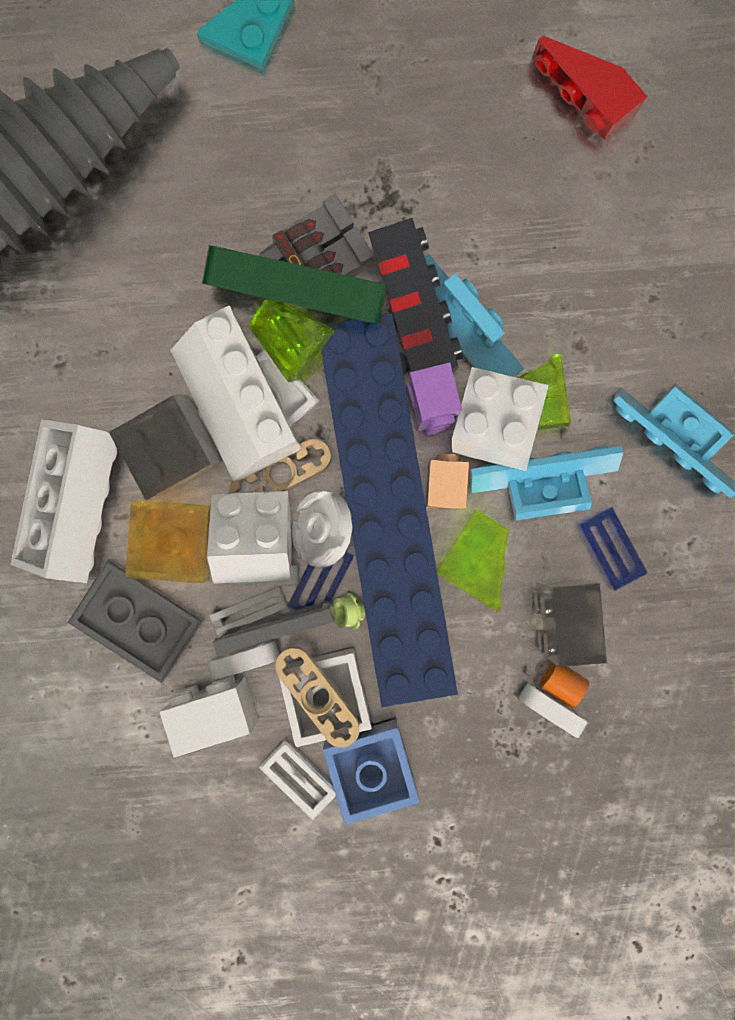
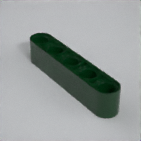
(294, 284)

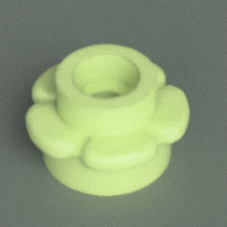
(349, 611)

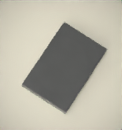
(135, 621)
(274, 627)

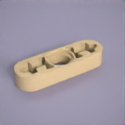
(310, 469)
(343, 713)

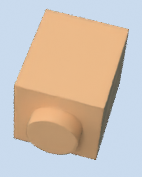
(447, 482)

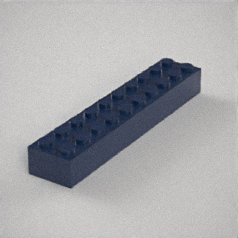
(387, 512)

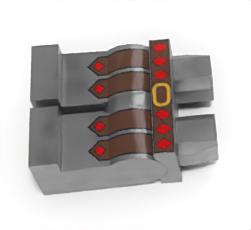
(323, 242)

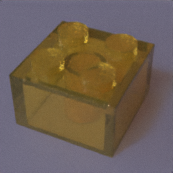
(168, 542)

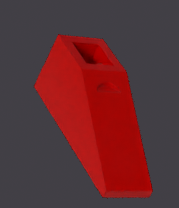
(595, 86)

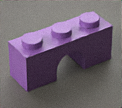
(433, 398)

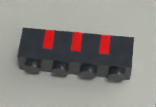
(413, 297)

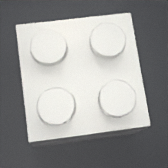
(499, 418)
(250, 537)
(345, 676)
(208, 716)

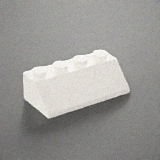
(234, 395)
(64, 501)

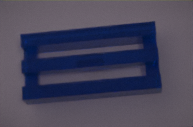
(599, 556)
(293, 603)

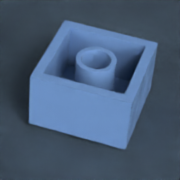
(371, 773)

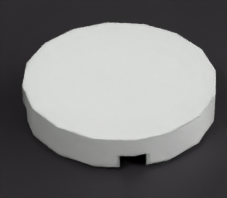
(322, 528)

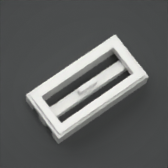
(282, 606)
(287, 788)

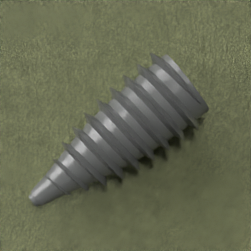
(65, 132)

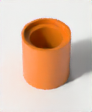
(564, 685)

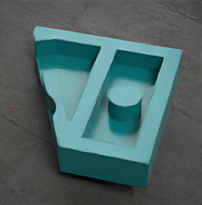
(247, 29)

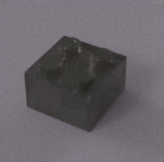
(166, 446)
(571, 622)

